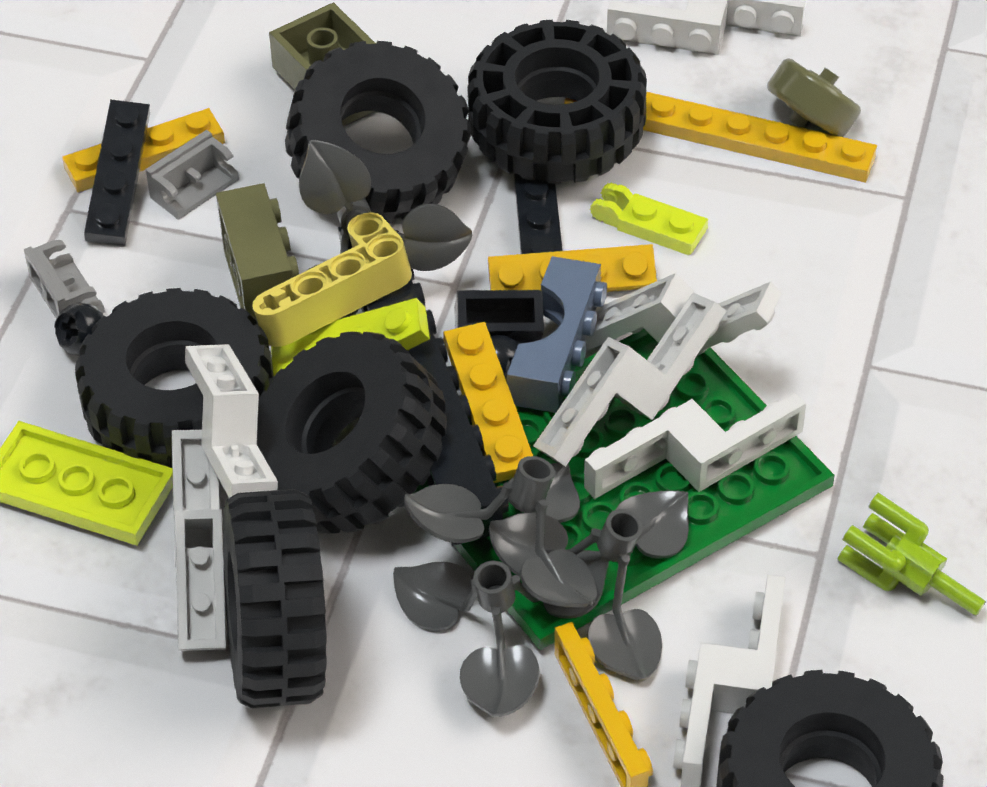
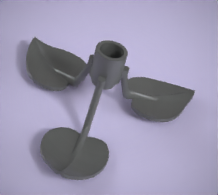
(338, 184)
(537, 486)
(652, 523)
(491, 678)

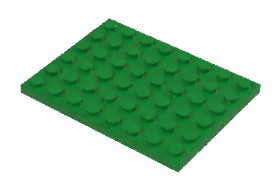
(715, 514)

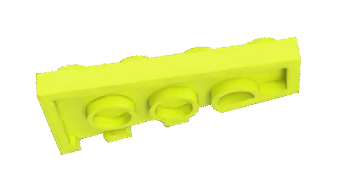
(400, 321)

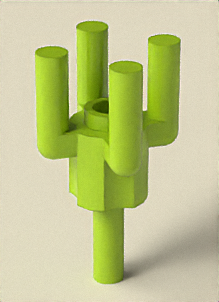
(904, 557)

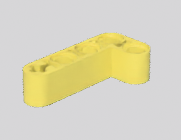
(337, 286)

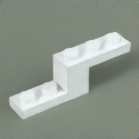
(703, 22)
(660, 303)
(630, 378)
(229, 419)
(694, 445)
(197, 545)
(726, 678)

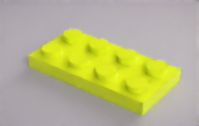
(81, 482)

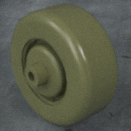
(813, 98)

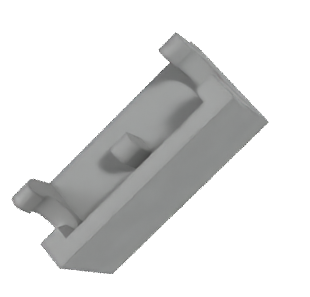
(191, 175)
(58, 278)

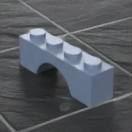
(545, 368)

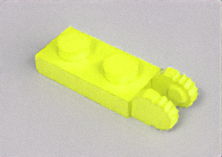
(649, 219)

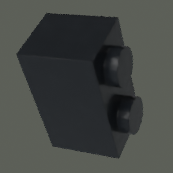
(504, 312)

